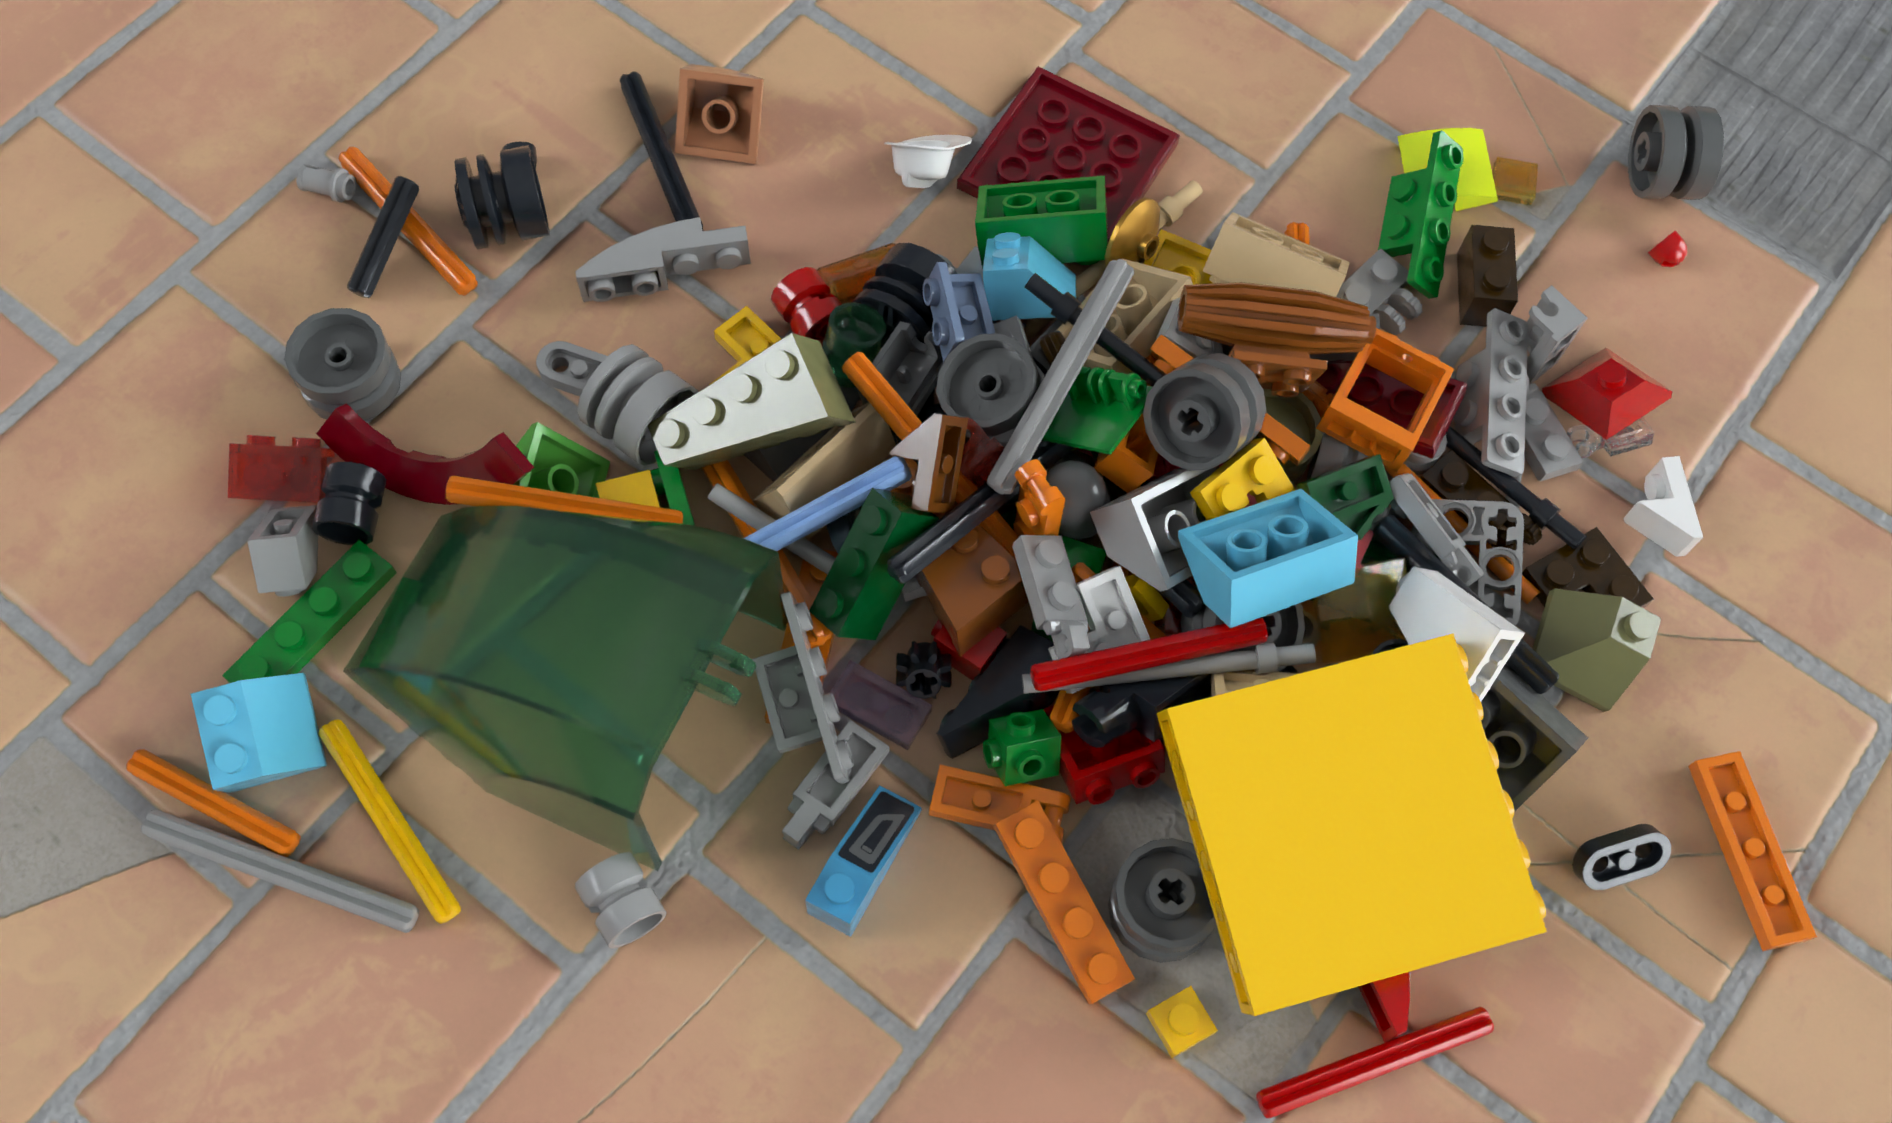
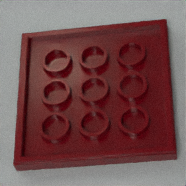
(1071, 133)

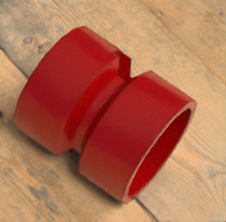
(805, 302)

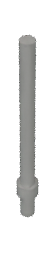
(1262, 658)

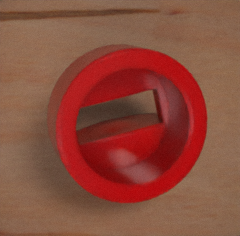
(1669, 251)

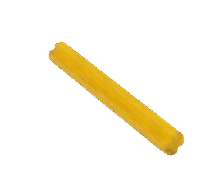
(390, 821)

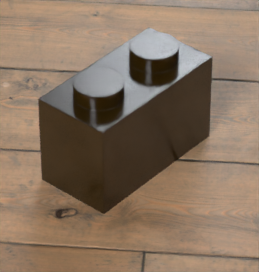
(1486, 273)

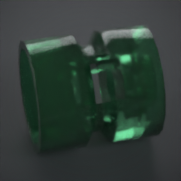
(849, 331)

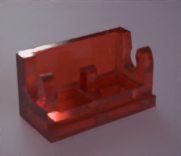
(979, 455)

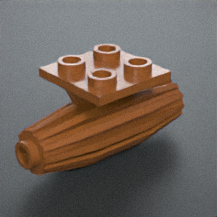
(1276, 329)

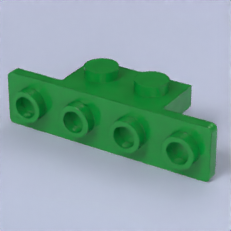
(1421, 214)

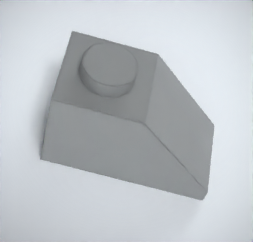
(285, 550)

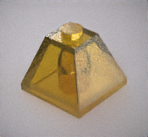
(1358, 615)

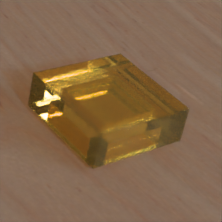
(1515, 180)

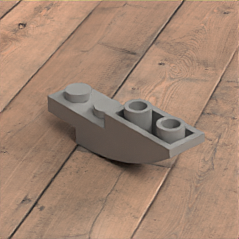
(645, 259)

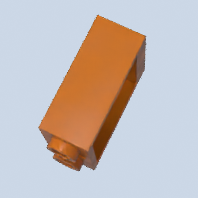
(1369, 431)

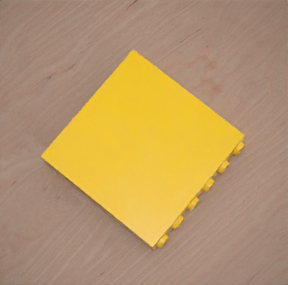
(1350, 824)

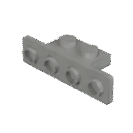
(1497, 394)
(795, 695)

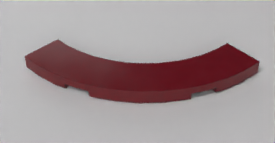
(417, 473)

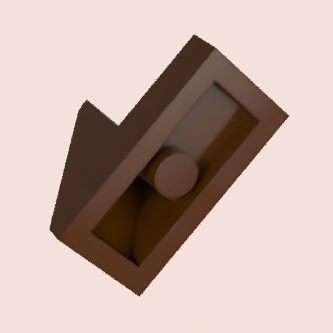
(939, 448)

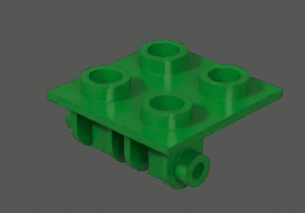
(1098, 410)

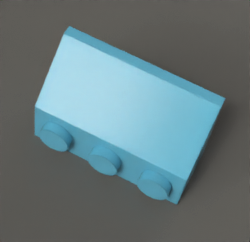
(1269, 557)

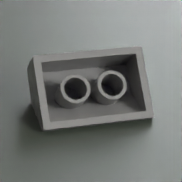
(1145, 523)

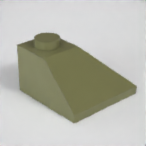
(1595, 643)

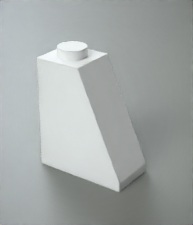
(1434, 606)

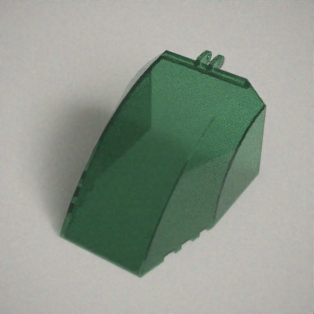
(564, 652)

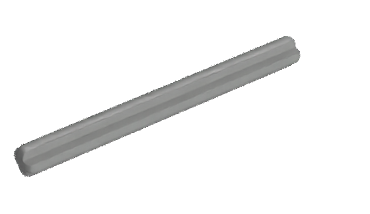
(1061, 376)
(280, 870)

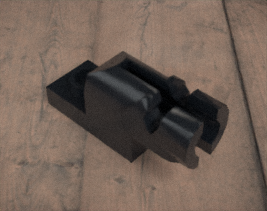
(1134, 706)

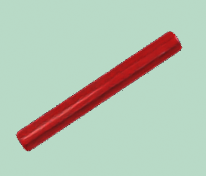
(1146, 654)
(1374, 1062)

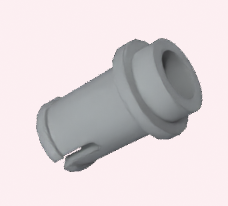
(336, 183)

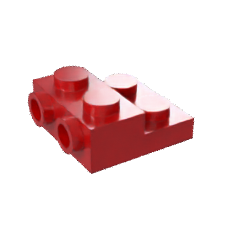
(1098, 772)

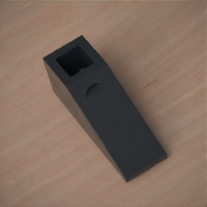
(997, 693)

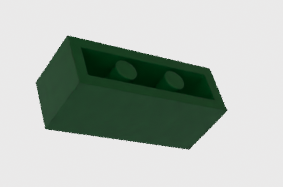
(858, 587)

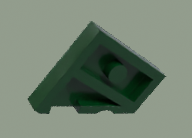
(1353, 492)

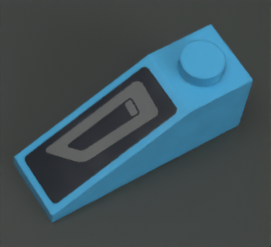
(861, 861)

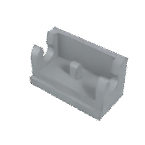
(1550, 331)

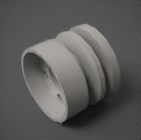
(627, 396)

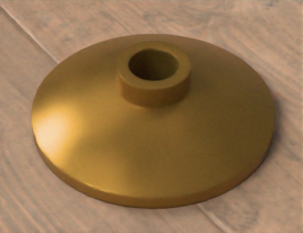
(1135, 233)

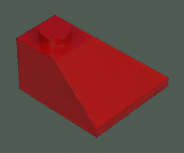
(1606, 393)

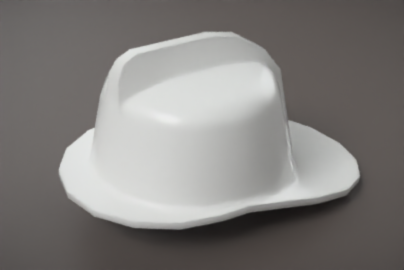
(925, 158)

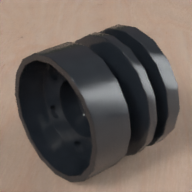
(501, 197)
(898, 288)

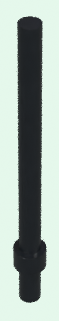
(1067, 309)
(1541, 512)

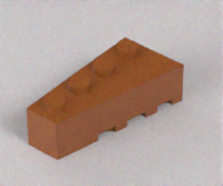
(971, 583)

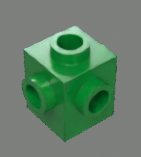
(1023, 747)

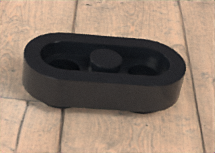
(1621, 856)

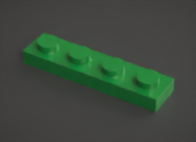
(315, 616)

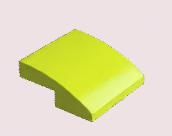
(1475, 177)

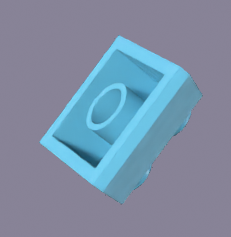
(1007, 269)
(258, 731)

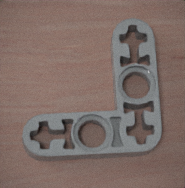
(1479, 534)

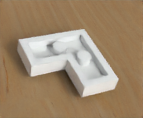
(1109, 613)

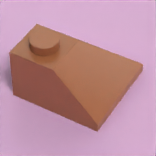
(718, 113)

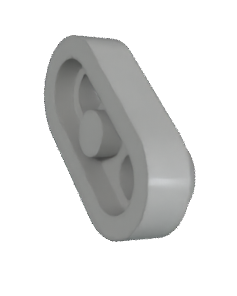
(580, 364)

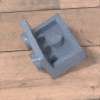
(957, 307)

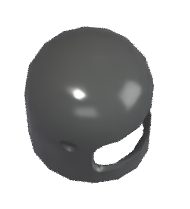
(1083, 493)

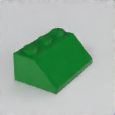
(1059, 214)

